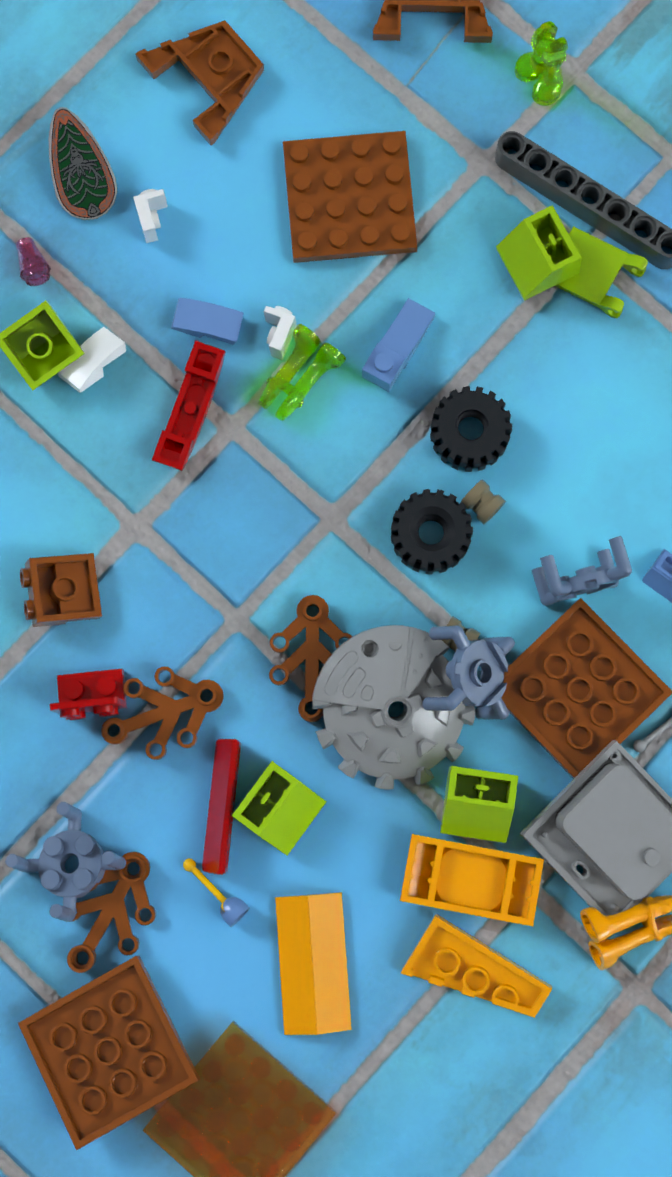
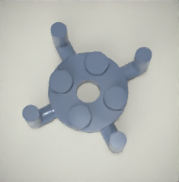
(587, 580)
(462, 671)
(52, 861)

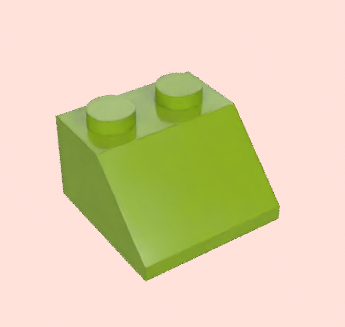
(39, 345)

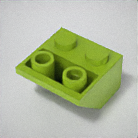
(539, 253)
(478, 804)
(279, 808)

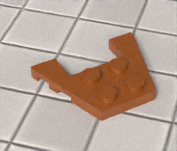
(475, 23)
(218, 63)

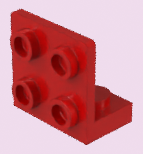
(90, 692)

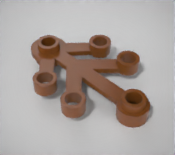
(311, 650)
(167, 710)
(114, 907)

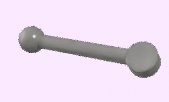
(640, 745)

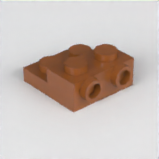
(61, 589)

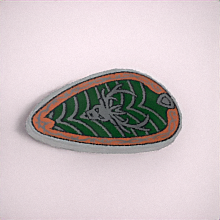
(79, 168)

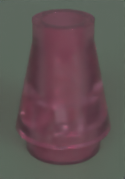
(32, 264)

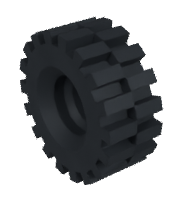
(467, 452)
(436, 508)

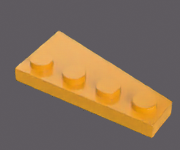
(464, 963)

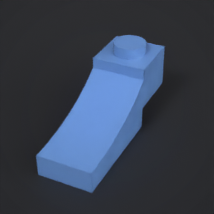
(397, 345)

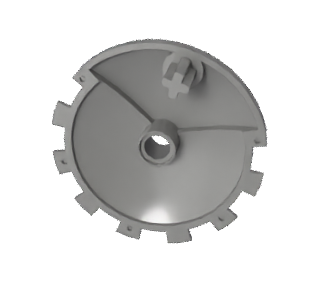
(360, 686)

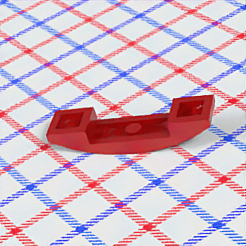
(190, 406)

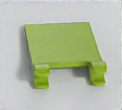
(598, 271)

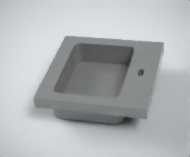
(613, 827)

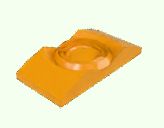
(472, 880)

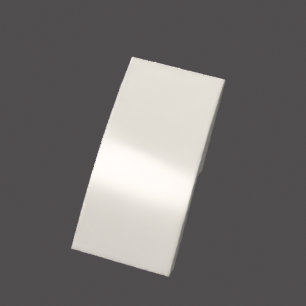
(99, 351)

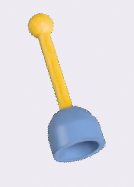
(232, 908)

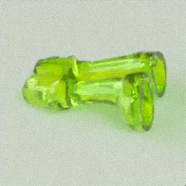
(544, 64)
(306, 344)

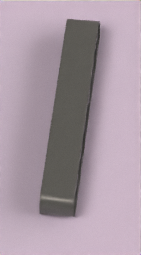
(583, 186)

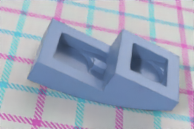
(207, 319)

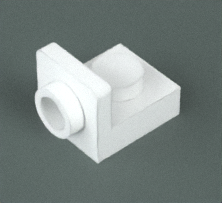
(147, 205)
(279, 336)

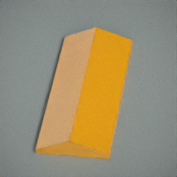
(313, 964)

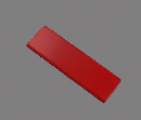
(221, 806)

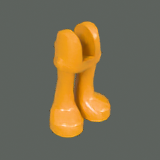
(601, 926)

